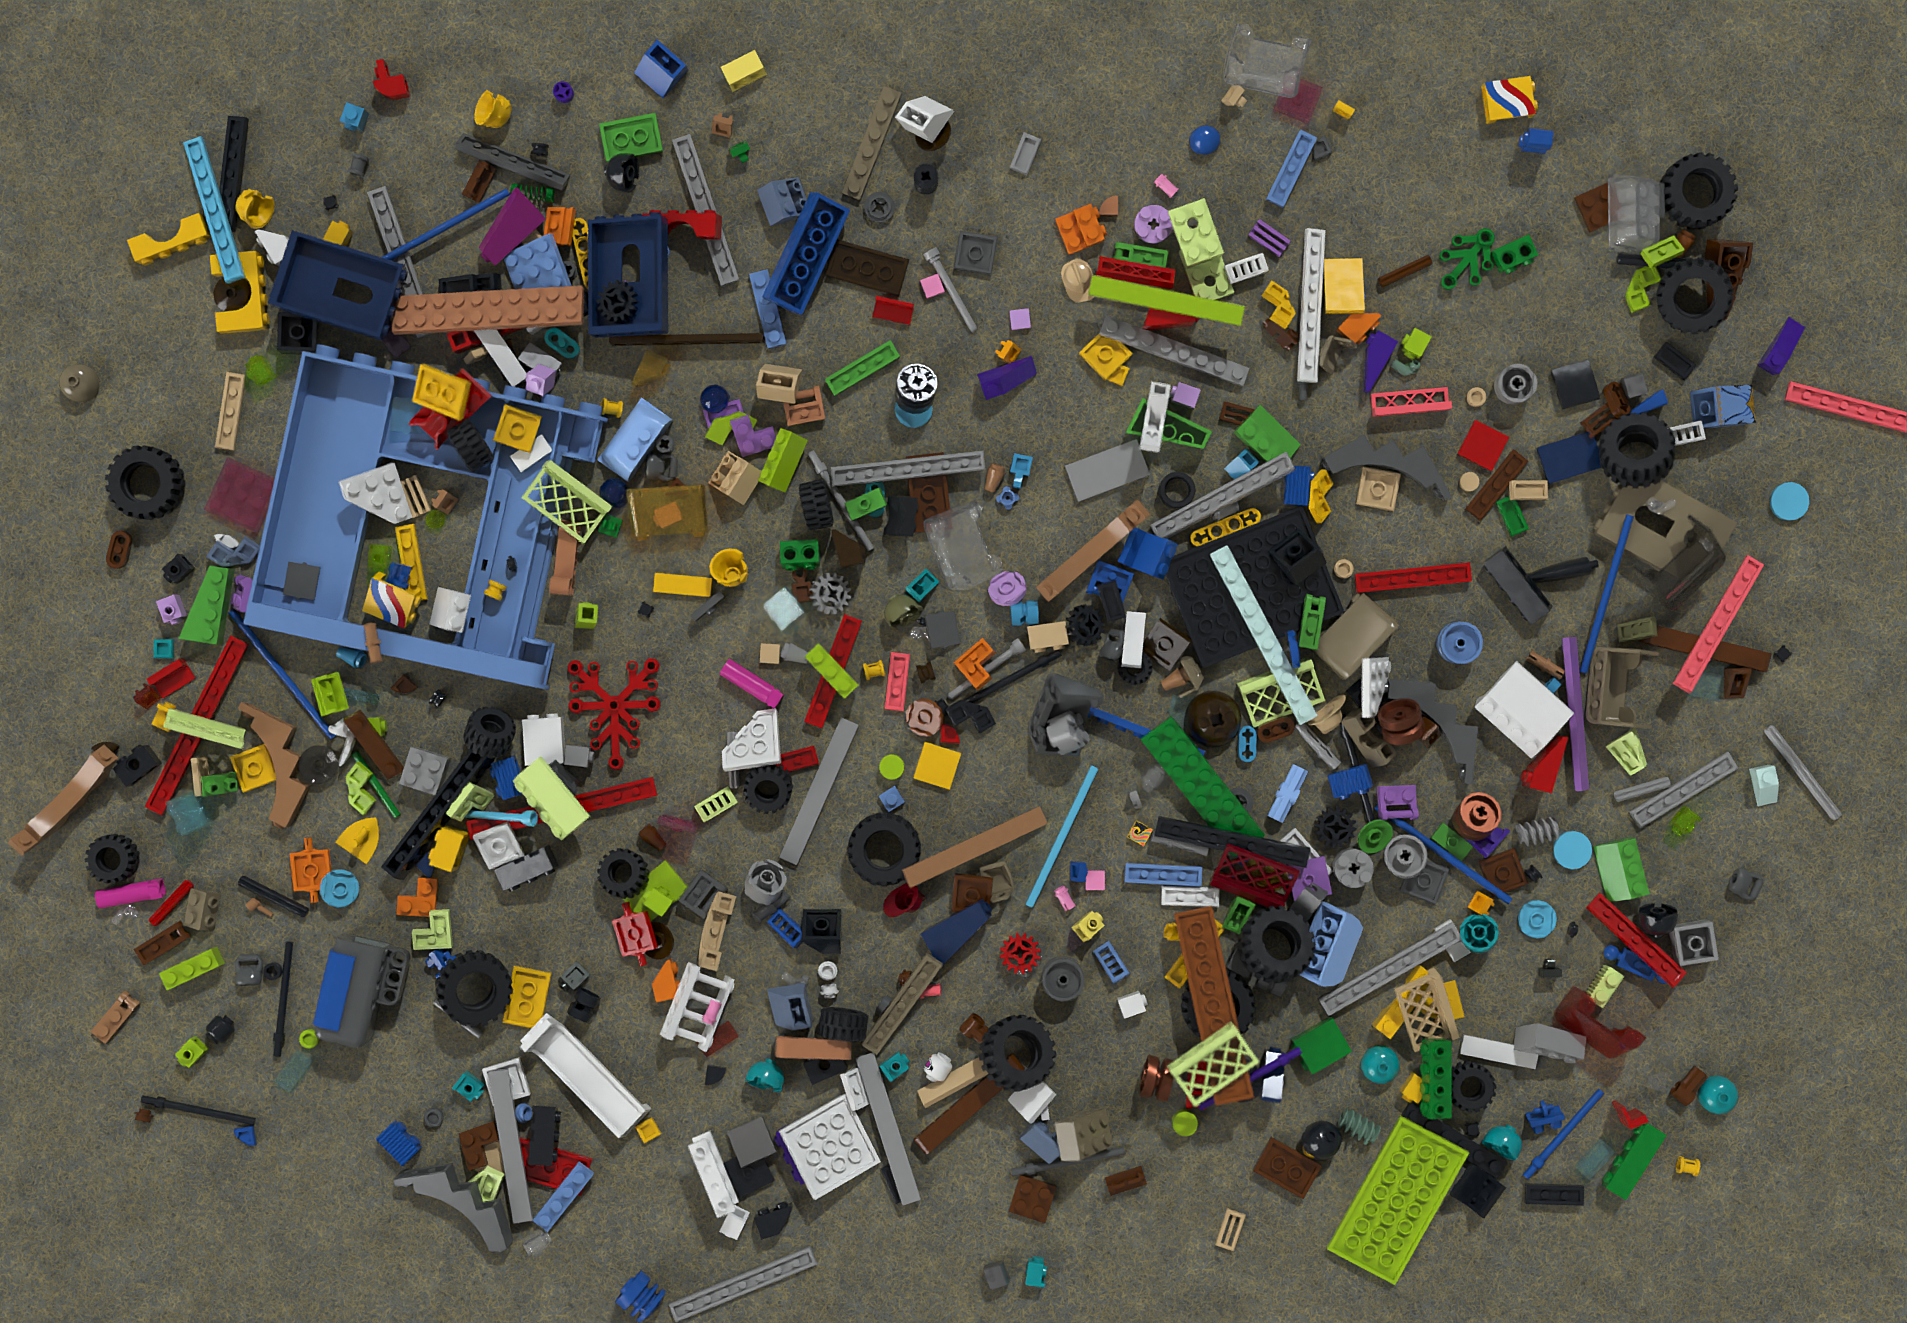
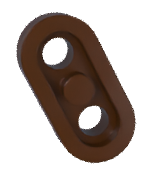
(117, 549)
(1275, 729)

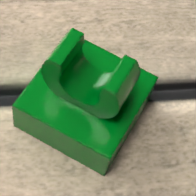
(739, 150)
(610, 525)

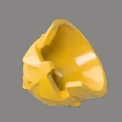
(492, 111)
(255, 208)
(729, 567)

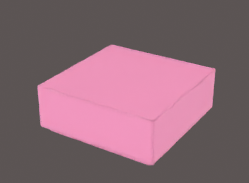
(932, 286)
(1095, 880)

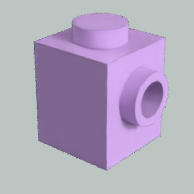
(540, 379)
(1184, 395)
(171, 609)

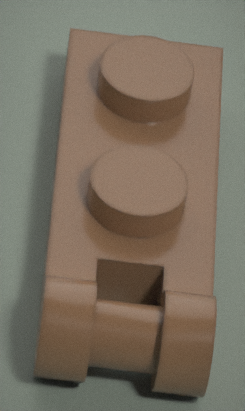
(115, 1017)

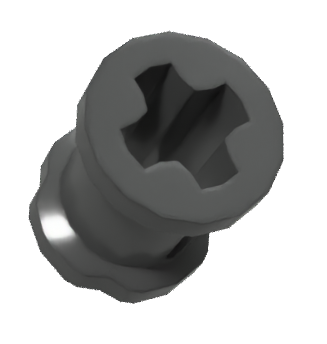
(358, 164)
(573, 272)
(659, 444)

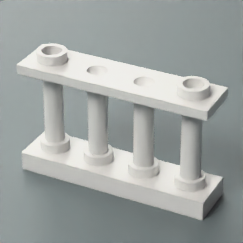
(685, 993)
(713, 1174)

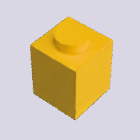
(338, 233)
(1411, 1088)

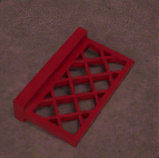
(1248, 888)

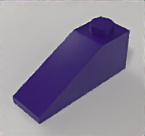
(1781, 347)
(1377, 353)
(1006, 377)

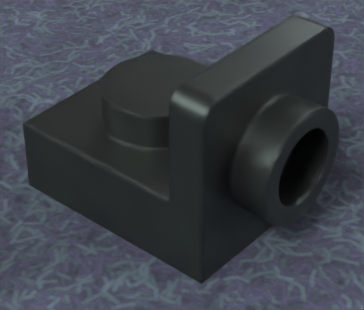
(572, 978)

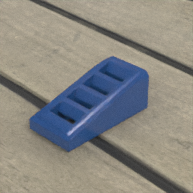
(1654, 401)
(786, 918)

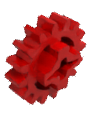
(1011, 955)

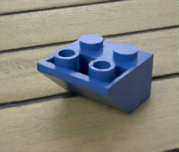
(660, 69)

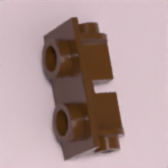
(479, 181)
(1286, 336)
(1125, 1180)

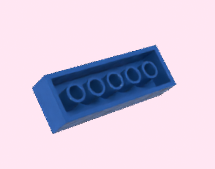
(806, 253)

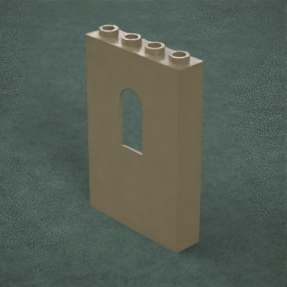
(1647, 544)

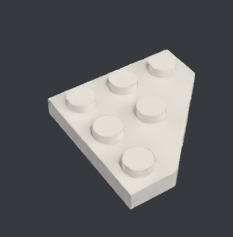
(378, 493)
(1374, 676)
(755, 744)

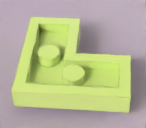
(470, 797)
(439, 934)

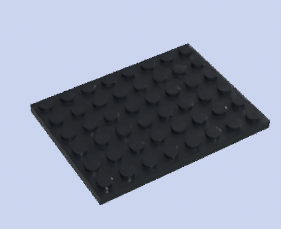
(1208, 607)

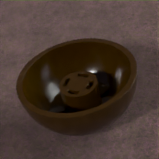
(1205, 711)

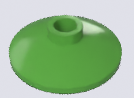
(1375, 836)

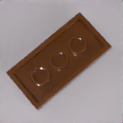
(931, 495)

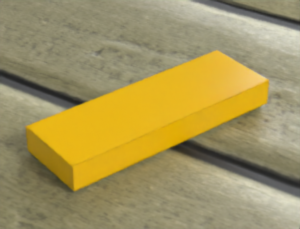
(682, 584)

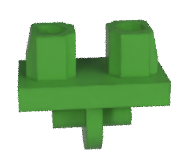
(219, 784)

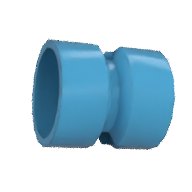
(1025, 613)

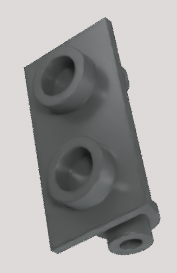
(565, 776)

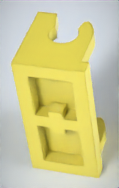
(743, 71)

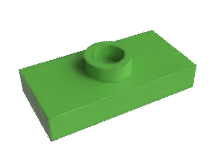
(866, 504)
(1451, 841)

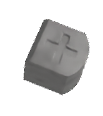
(1634, 385)
(996, 1274)

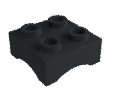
(901, 516)

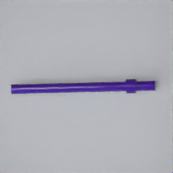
(1283, 1059)

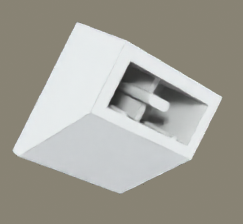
(924, 117)

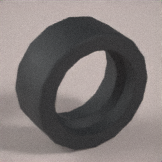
(1191, 490)

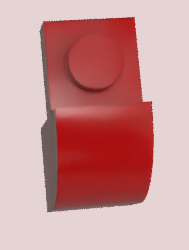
(390, 87)

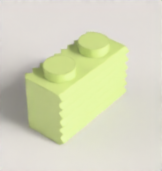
(1604, 985)

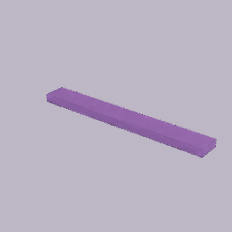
(1576, 721)

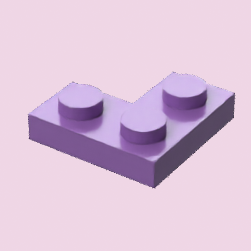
(750, 441)

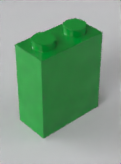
(1321, 1045)

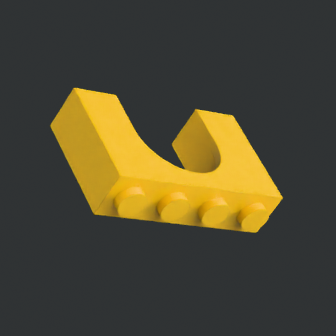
(253, 315)

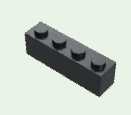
(1518, 585)

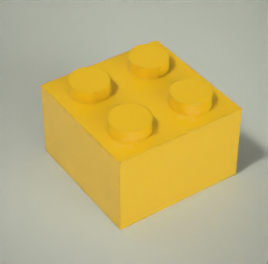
(449, 848)

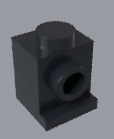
(184, 569)

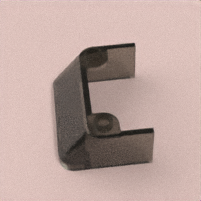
(1687, 569)

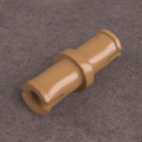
(372, 643)
(1545, 665)

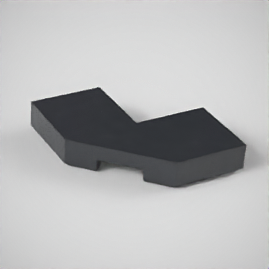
(963, 710)

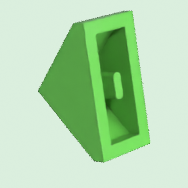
(1238, 914)

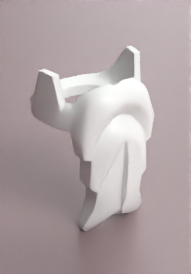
(342, 730)

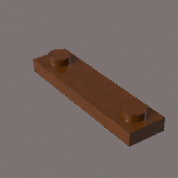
(373, 744)

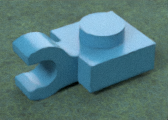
(1020, 467)

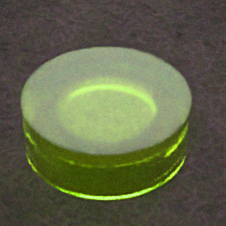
(435, 519)

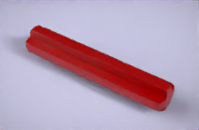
(171, 903)

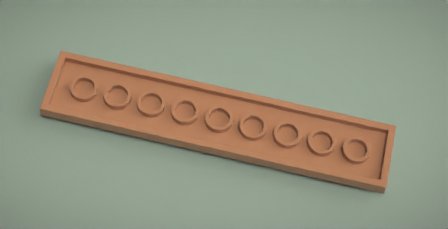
(489, 310)

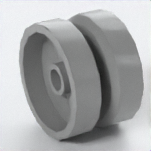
(1405, 845)

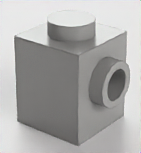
(578, 755)

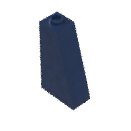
(952, 932)

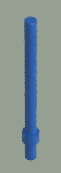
(1538, 1162)

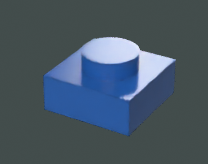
(1078, 871)

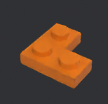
(971, 663)
(423, 902)

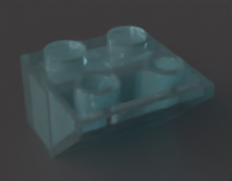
(189, 814)

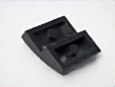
(1575, 384)

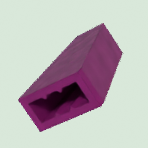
(510, 227)

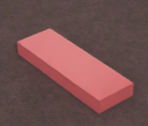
(897, 681)

